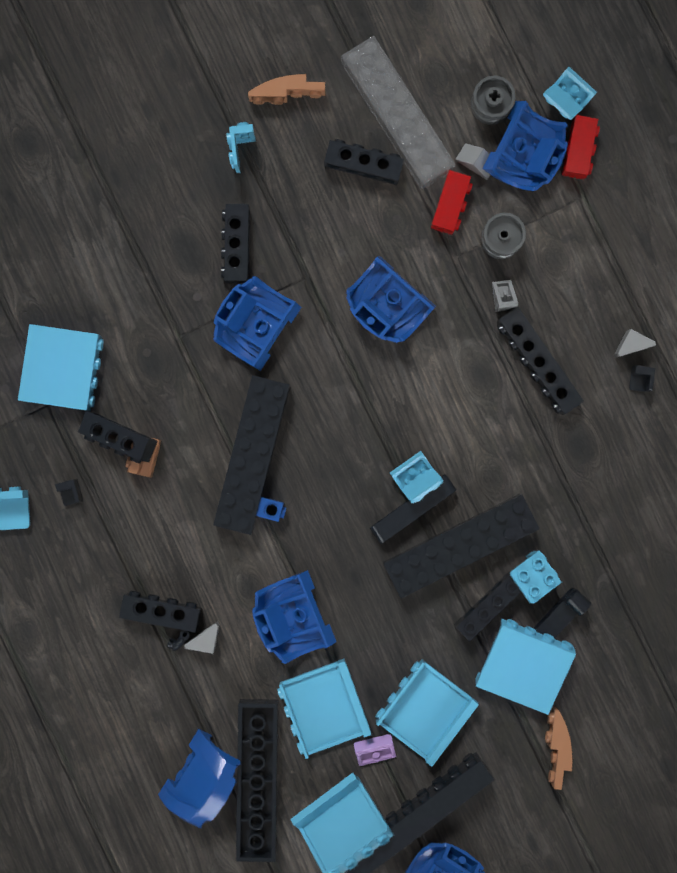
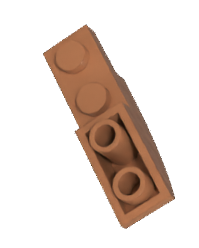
(278, 89)
(558, 739)

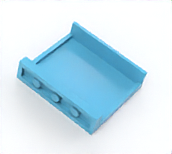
(60, 367)
(526, 666)
(323, 708)
(426, 711)
(342, 826)

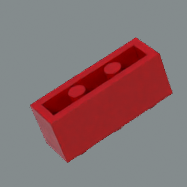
(580, 147)
(451, 202)

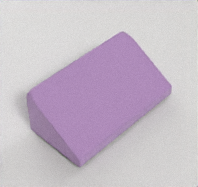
(374, 750)

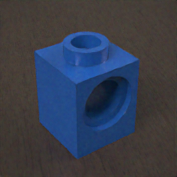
(262, 509)

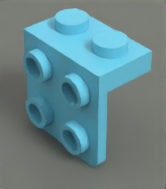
(569, 94)
(239, 134)
(416, 477)
(14, 509)
(535, 576)

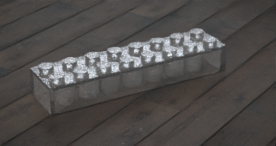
(397, 112)

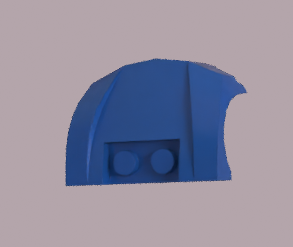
(529, 150)
(387, 303)
(252, 320)
(290, 618)
(202, 783)
(444, 859)

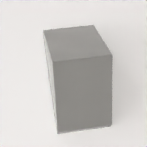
(474, 159)
(504, 296)
(633, 342)
(205, 640)

